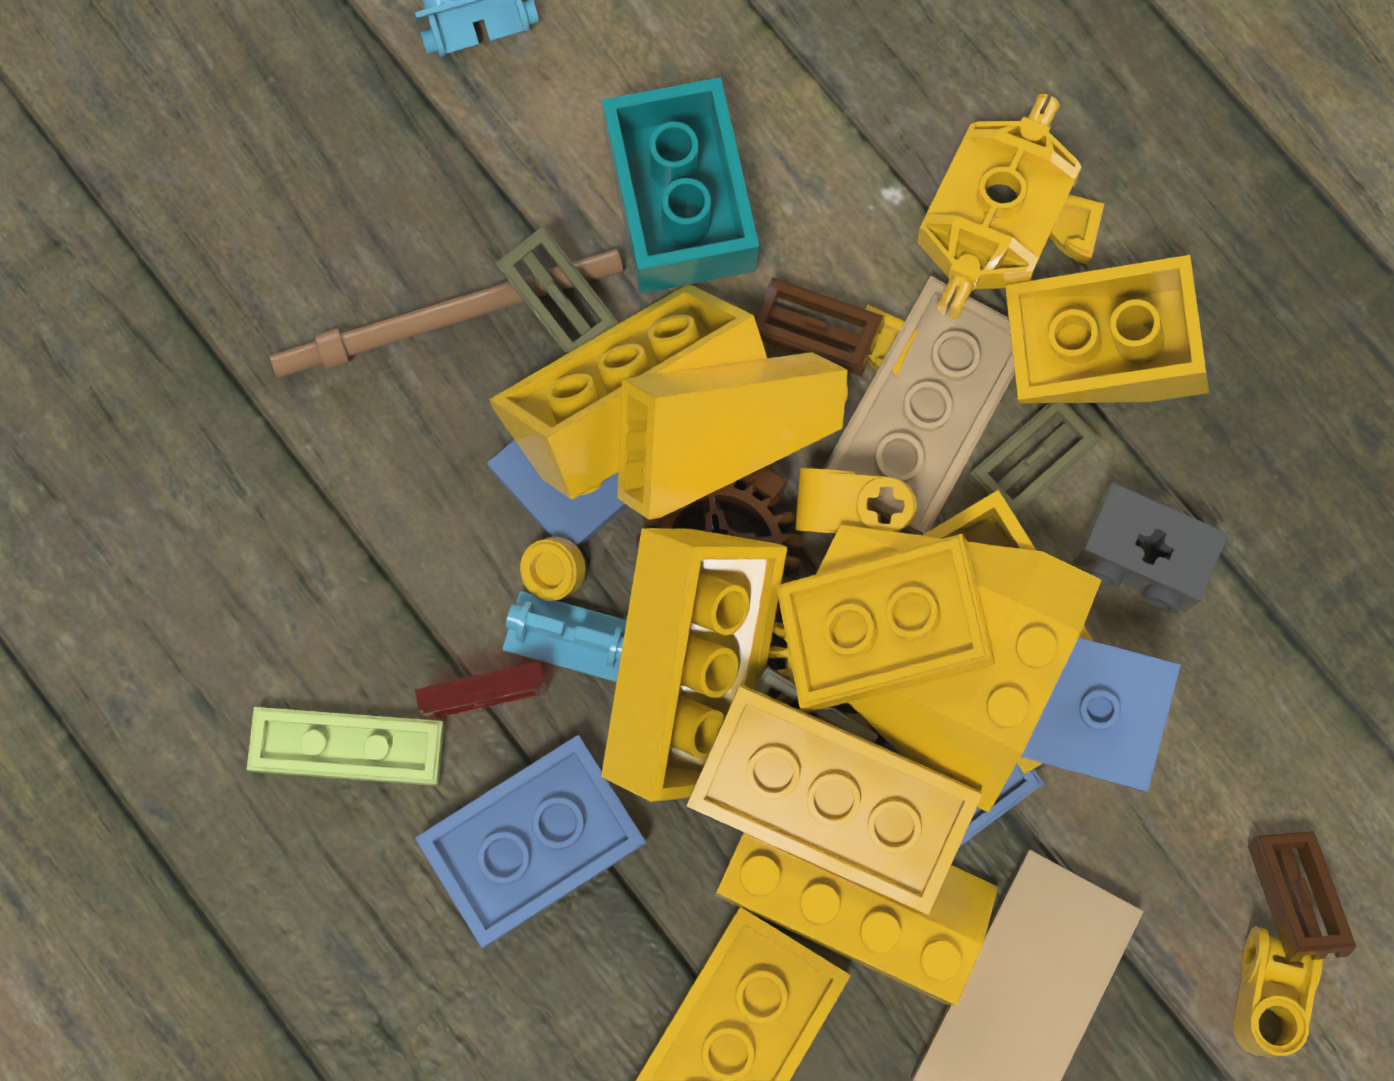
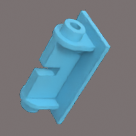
(453, 22)
(565, 636)

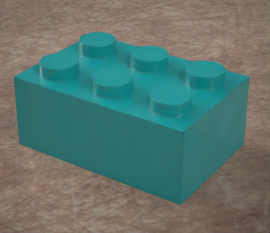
(680, 185)

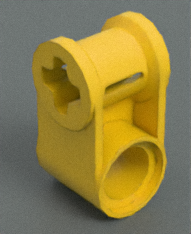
(842, 498)
(1276, 987)

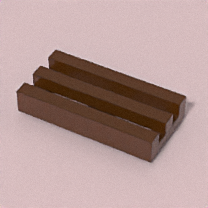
(863, 344)
(1291, 897)

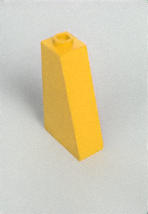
(720, 423)

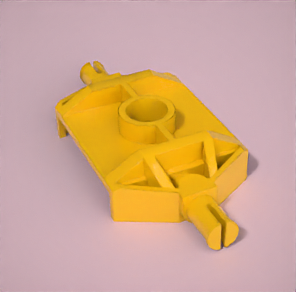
(990, 241)

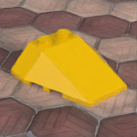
(981, 718)

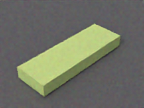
(346, 746)

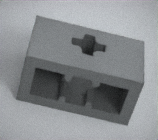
(1181, 546)

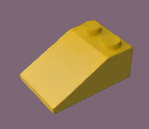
(1108, 335)

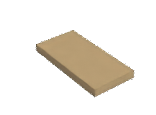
(935, 409)
(1033, 979)

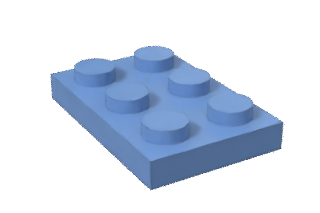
(530, 841)

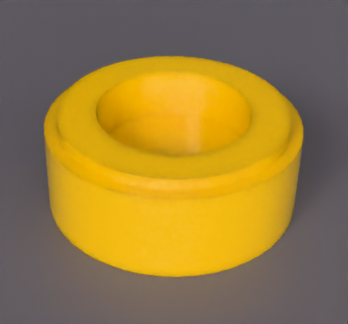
(552, 568)

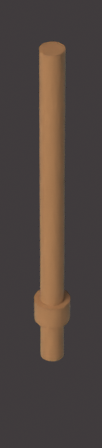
(334, 347)

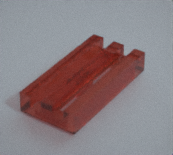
(481, 691)

